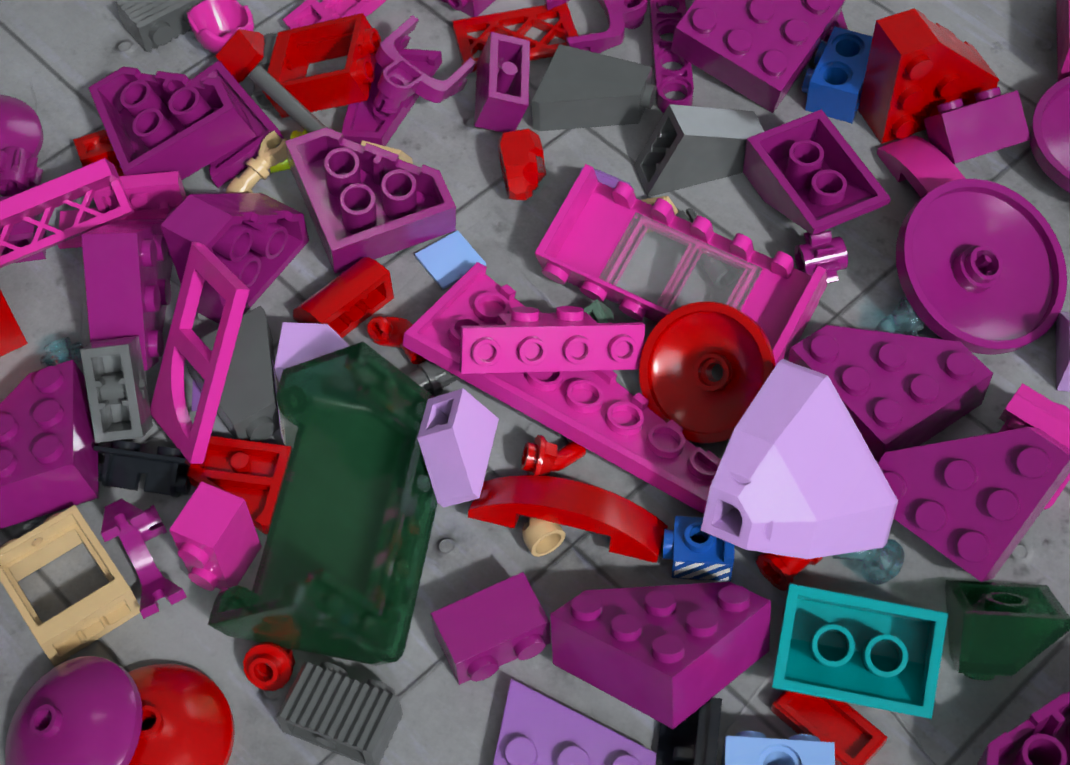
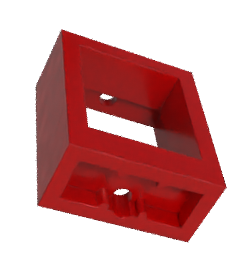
(324, 41)

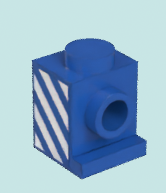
(696, 552)

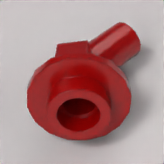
(542, 456)
(268, 666)

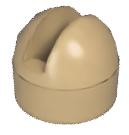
(542, 536)

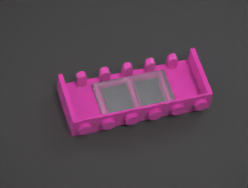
(660, 262)

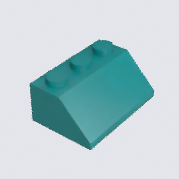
(860, 650)

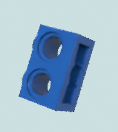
(839, 75)

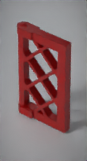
(529, 16)

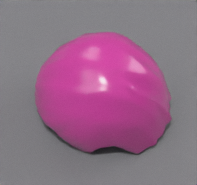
(218, 21)

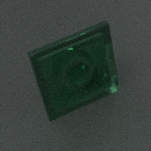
(1000, 626)

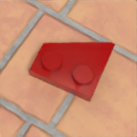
(245, 470)

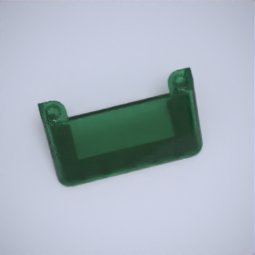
(348, 516)

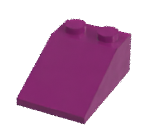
(811, 174)

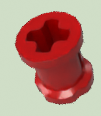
(782, 569)

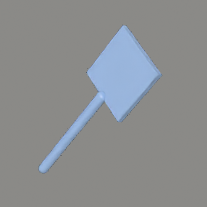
(448, 259)

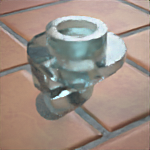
(902, 320)
(61, 351)
(878, 564)

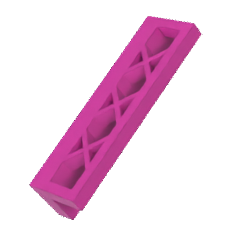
(55, 193)

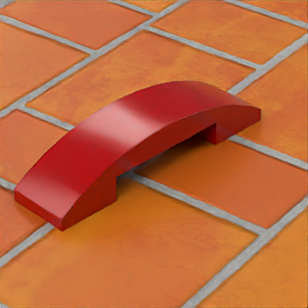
(575, 505)

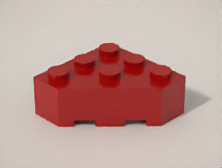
(913, 71)

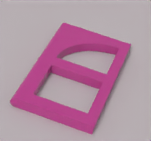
(169, 399)

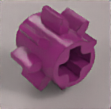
(18, 171)
(823, 252)

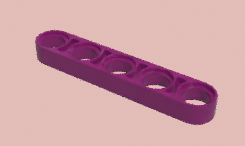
(665, 79)

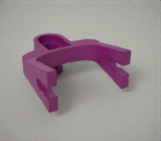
(620, 15)
(402, 79)
(134, 529)

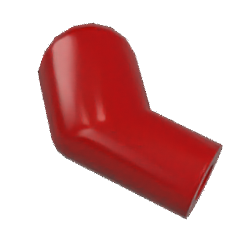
(390, 333)

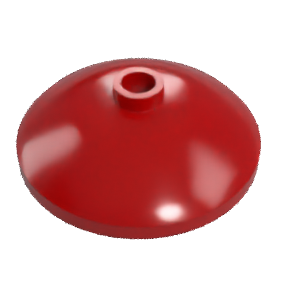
(680, 362)
(190, 716)

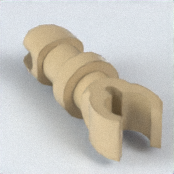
(258, 168)

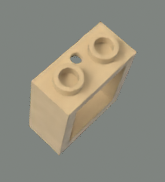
(87, 618)

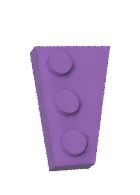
(547, 733)

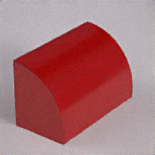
(348, 297)

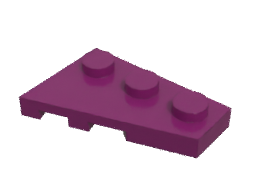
(368, 122)
(234, 162)

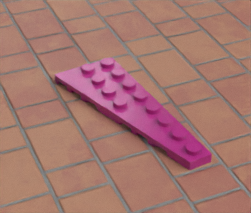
(576, 404)

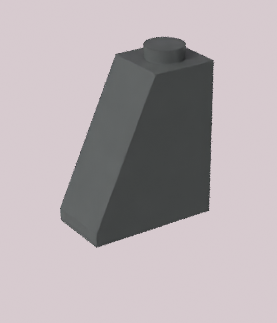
(591, 91)
(695, 147)
(249, 393)

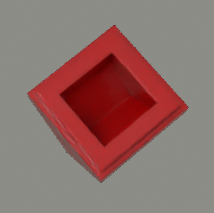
(242, 53)

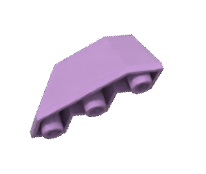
(799, 475)

